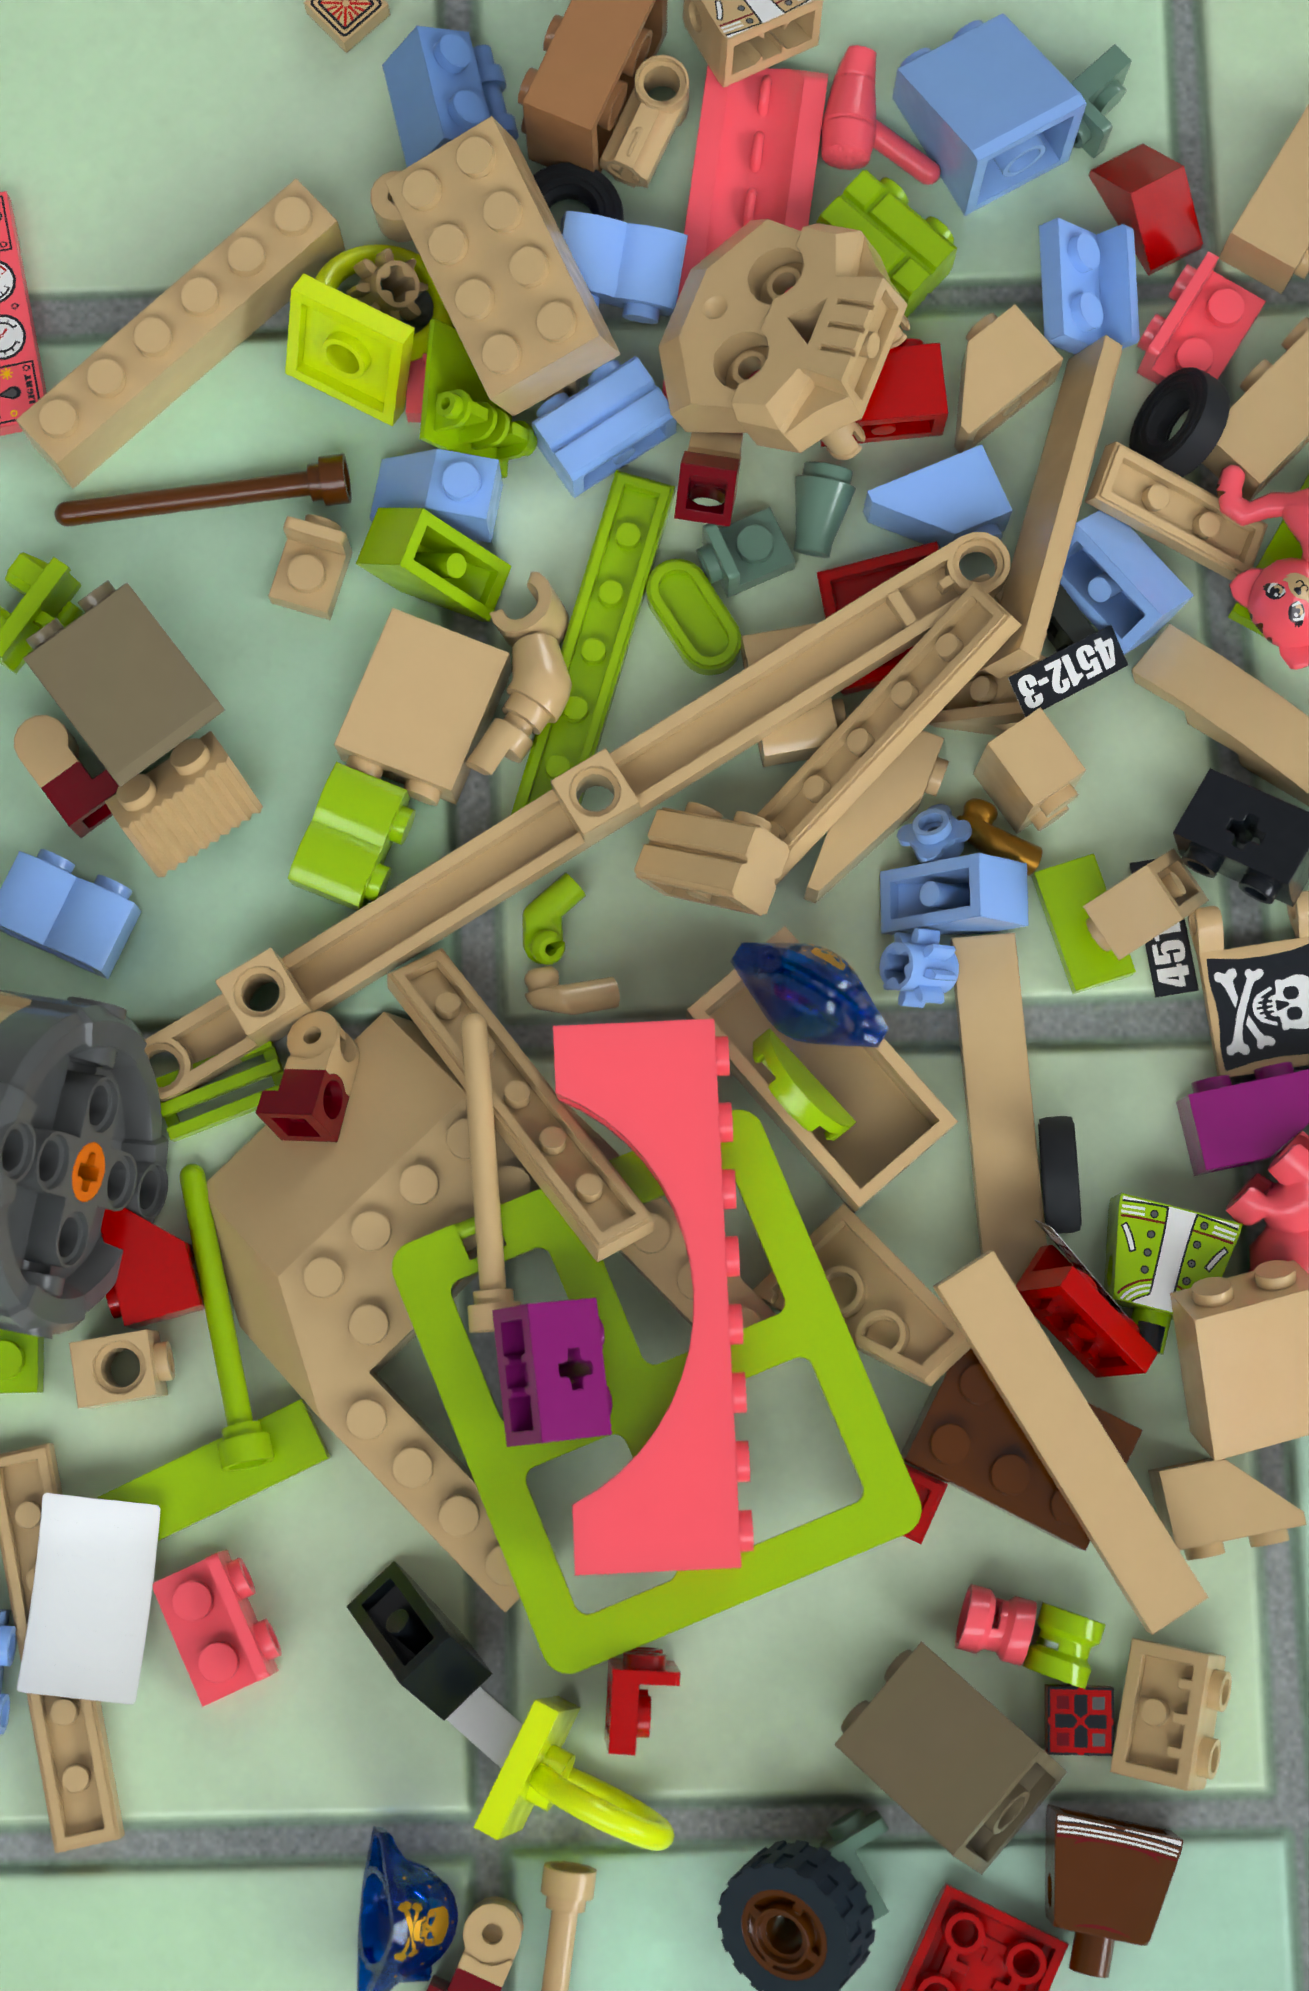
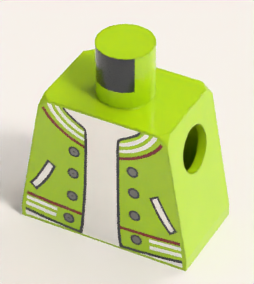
(1160, 1252)

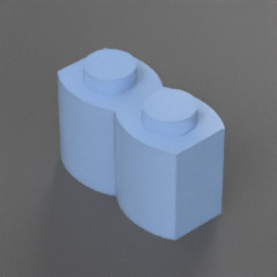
(627, 263)
(65, 913)

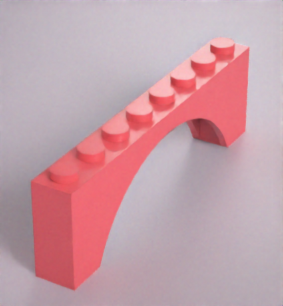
(680, 1493)

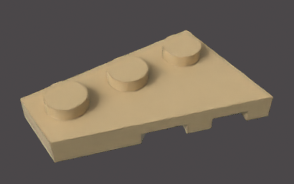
(881, 1301)

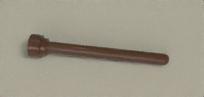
(322, 481)

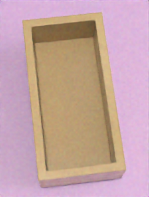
(502, 267)
(889, 1102)

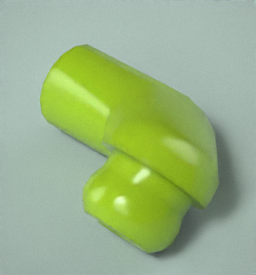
(543, 920)

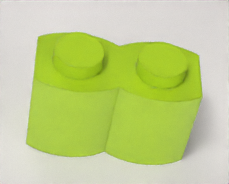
(351, 837)

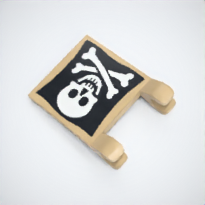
(1255, 993)

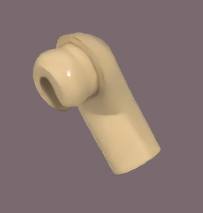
(571, 998)

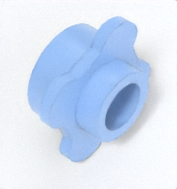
(935, 834)

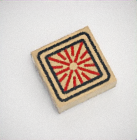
(347, 20)

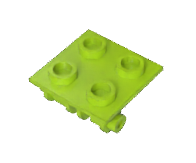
(458, 410)

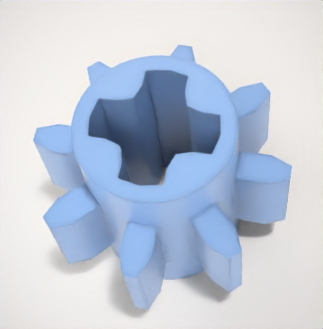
(919, 967)

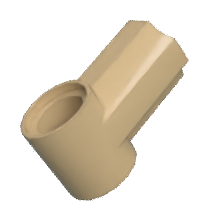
(647, 123)

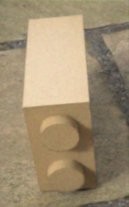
(423, 707)
(1245, 1357)

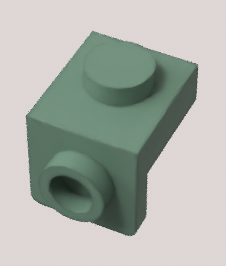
(850, 1834)

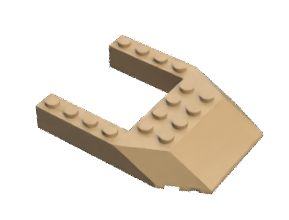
(312, 1283)

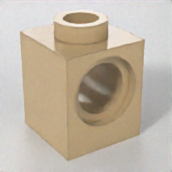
(93, 1364)

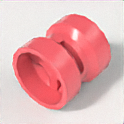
(996, 1624)

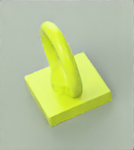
(350, 345)
(544, 1775)

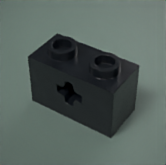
(1234, 812)

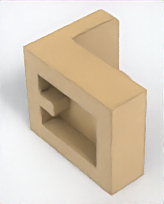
(311, 566)

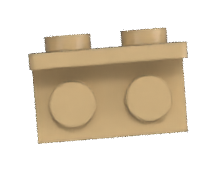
(1170, 1715)

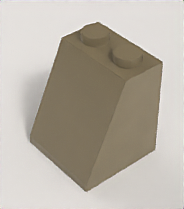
(121, 681)
(948, 1757)

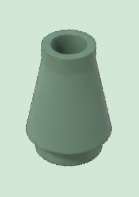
(820, 506)

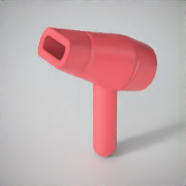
(851, 123)

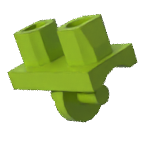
(46, 596)

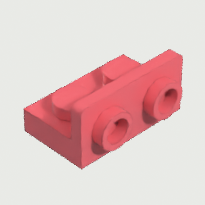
(1202, 326)
(217, 1626)

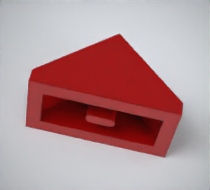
(1153, 199)

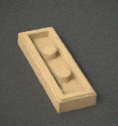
(1172, 511)

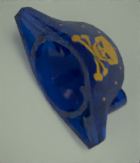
(810, 994)
(403, 1918)

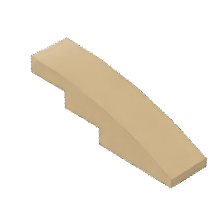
(1230, 709)

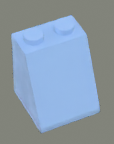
(988, 110)

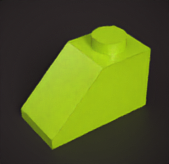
(433, 562)

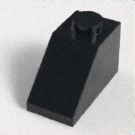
(418, 1642)

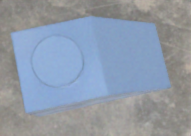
(448, 484)
(942, 501)
(955, 896)

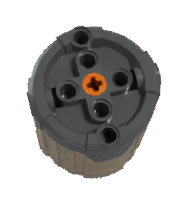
(72, 1142)

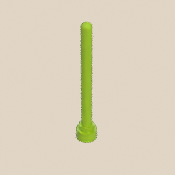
(243, 1439)

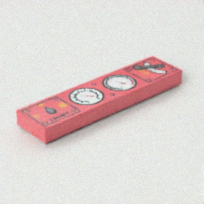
(20, 360)

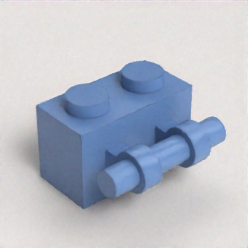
(443, 89)

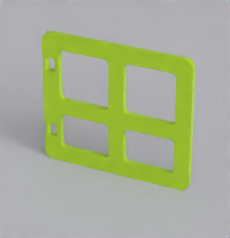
(641, 1395)

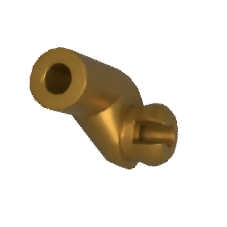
(995, 841)

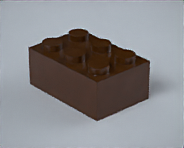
(978, 1447)

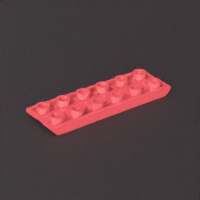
(753, 157)

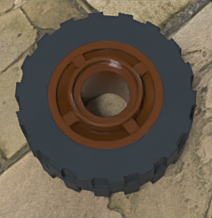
(796, 1919)

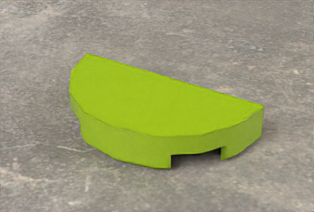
(799, 1089)

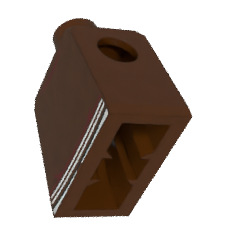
(1105, 1882)

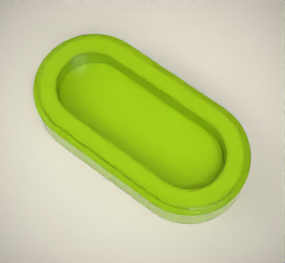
(693, 617)

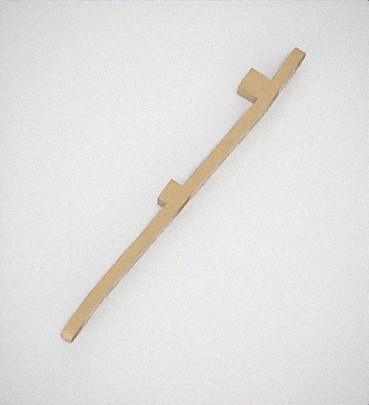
(556, 824)

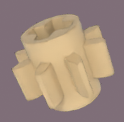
(394, 276)

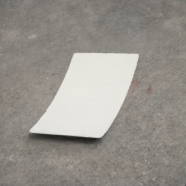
(90, 1598)

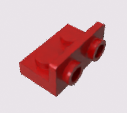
(1082, 1318)
(627, 1705)

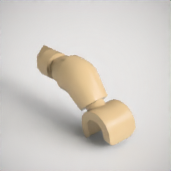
(538, 682)

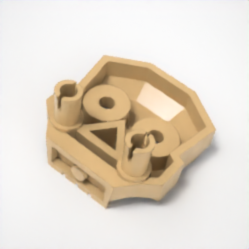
(813, 344)

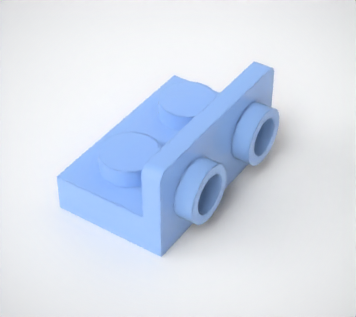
(1088, 285)

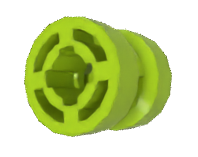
(1063, 1645)

